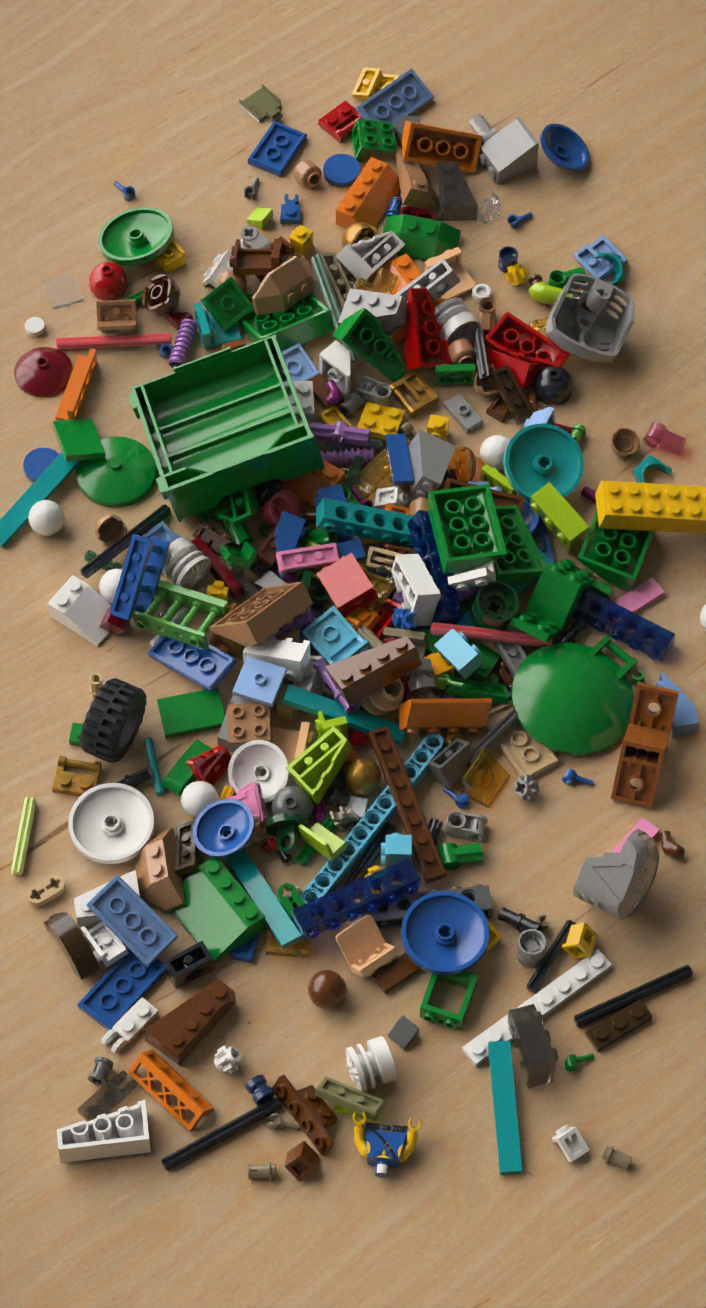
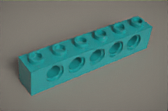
(363, 522)

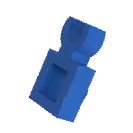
(290, 211)
(403, 619)

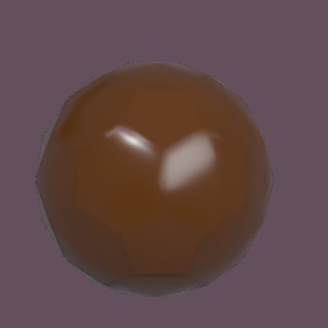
(327, 989)

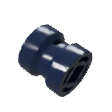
(507, 257)
(259, 1089)

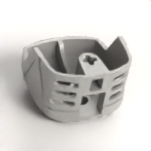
(602, 333)
(620, 879)

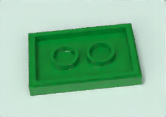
(78, 439)
(191, 712)

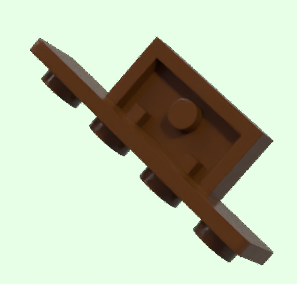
(308, 1111)

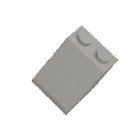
(509, 152)
(429, 462)

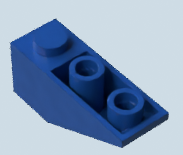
(288, 532)

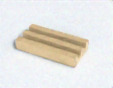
(382, 551)

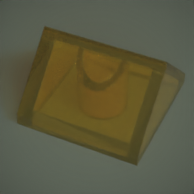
(484, 779)

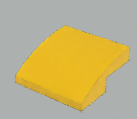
(371, 82)

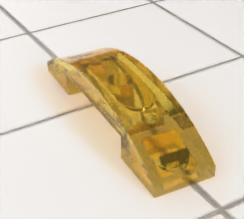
(373, 474)

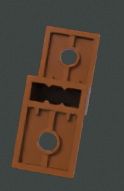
(644, 745)

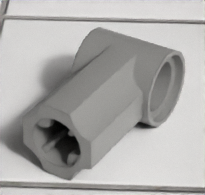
(481, 126)

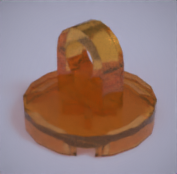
(464, 464)

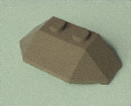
(339, 277)

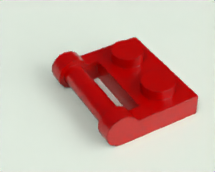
(337, 119)

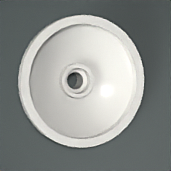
(248, 762)

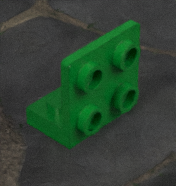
(372, 136)
(454, 374)

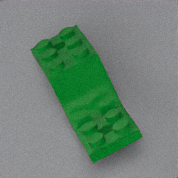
(554, 600)

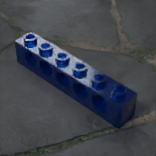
(424, 544)
(627, 620)
(361, 889)

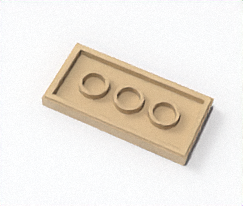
(519, 748)

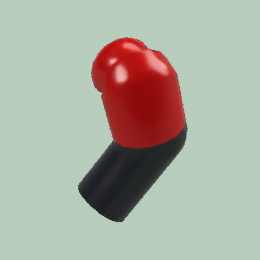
(270, 845)

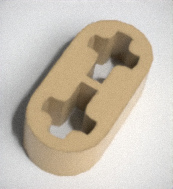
(45, 891)

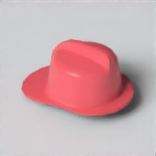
(282, 501)

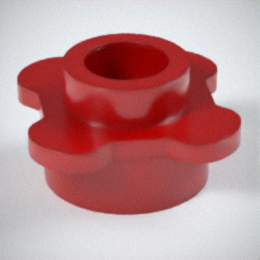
(357, 738)

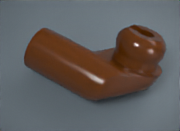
(532, 398)

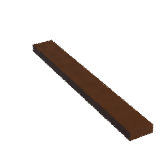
(407, 804)

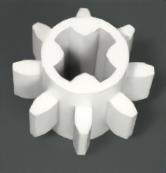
(227, 1059)

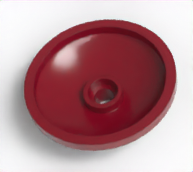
(43, 379)

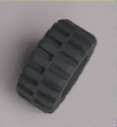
(113, 720)

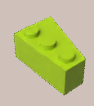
(559, 517)
(320, 764)

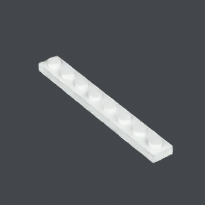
(545, 1001)

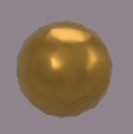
(362, 776)

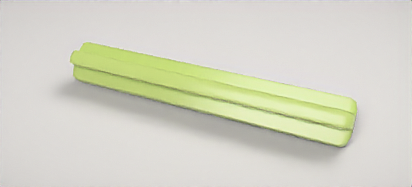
(23, 836)

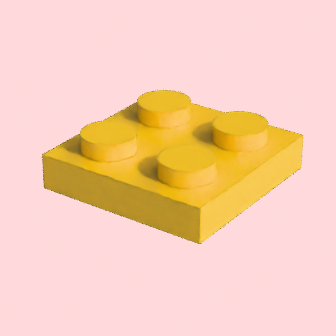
(381, 420)

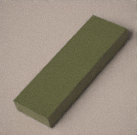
(350, 1098)

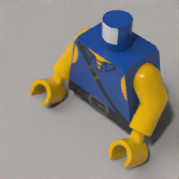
(384, 1143)

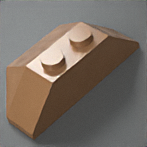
(284, 287)
(157, 873)

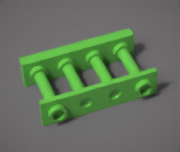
(181, 597)

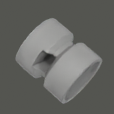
(421, 679)
(531, 948)

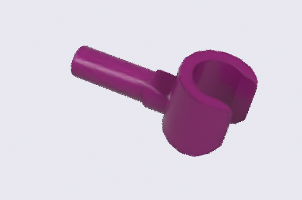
(360, 499)

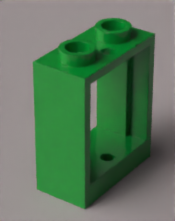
(449, 1019)

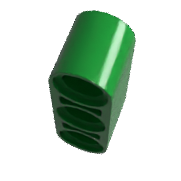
(180, 773)

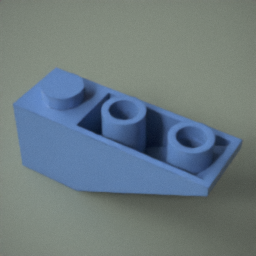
(685, 716)

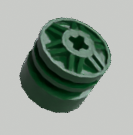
(500, 599)

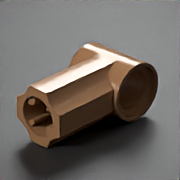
(487, 317)

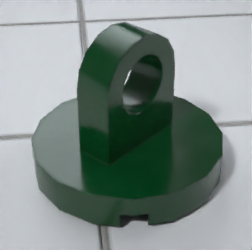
(313, 587)
(285, 828)

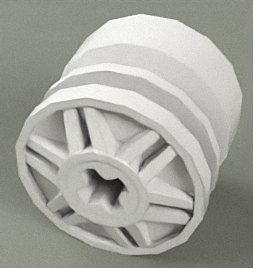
(456, 320)
(186, 564)
(369, 1064)

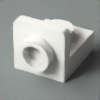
(390, 495)
(570, 1142)

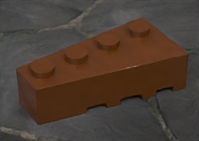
(373, 669)
(190, 1022)

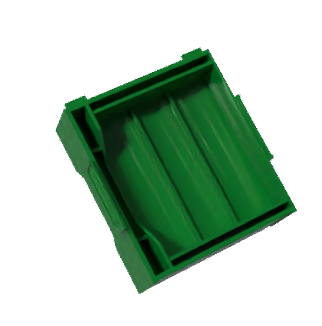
(225, 426)

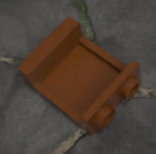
(255, 260)

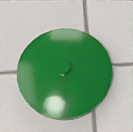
(136, 236)
(121, 477)

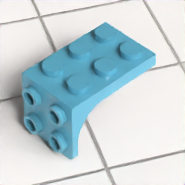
(334, 637)

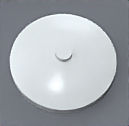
(111, 823)

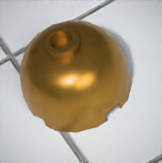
(357, 232)

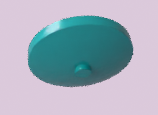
(541, 456)

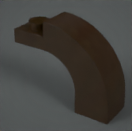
(73, 944)

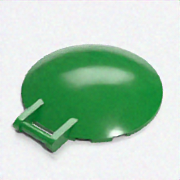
(574, 696)

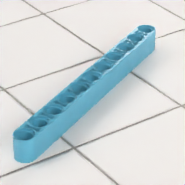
(370, 831)

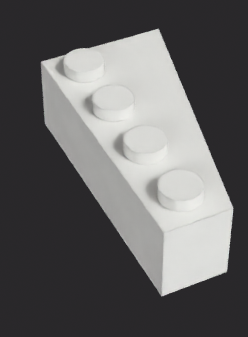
(106, 1136)

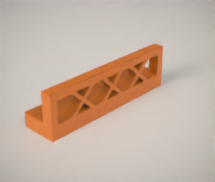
(77, 386)
(175, 1083)

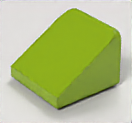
(260, 217)

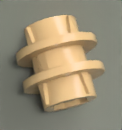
(384, 699)

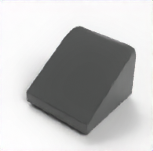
(403, 1032)

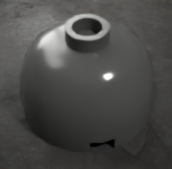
(293, 800)

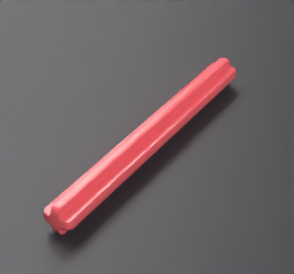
(113, 341)
(488, 634)

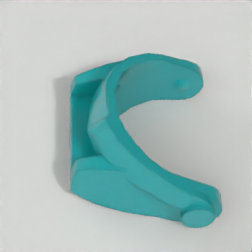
(616, 262)
(649, 463)

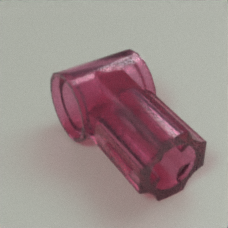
(659, 436)

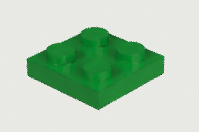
(227, 303)

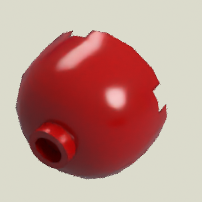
(108, 281)

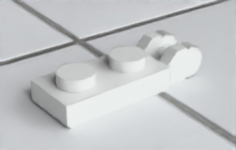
(130, 1024)

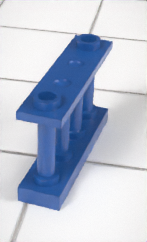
(139, 576)

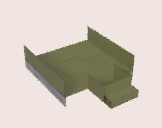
(262, 104)

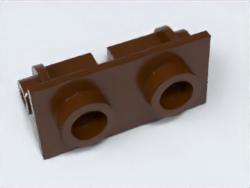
(208, 534)

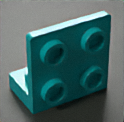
(210, 331)

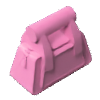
(253, 798)

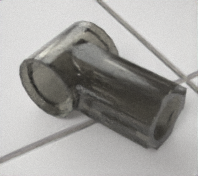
(336, 793)

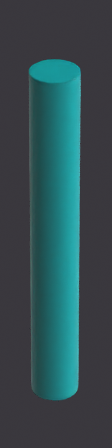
(154, 766)

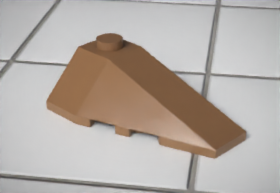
(414, 185)

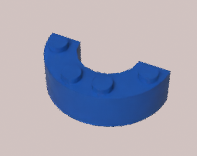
(345, 543)

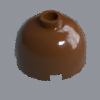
(161, 295)

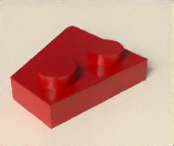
(210, 764)

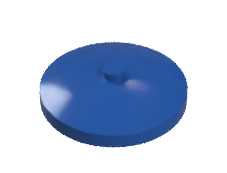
(445, 933)

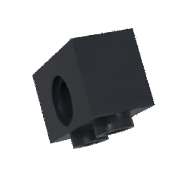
(189, 964)

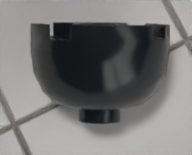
(553, 385)

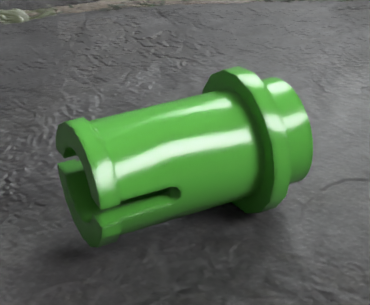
(578, 432)

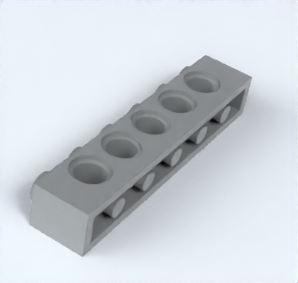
(436, 279)

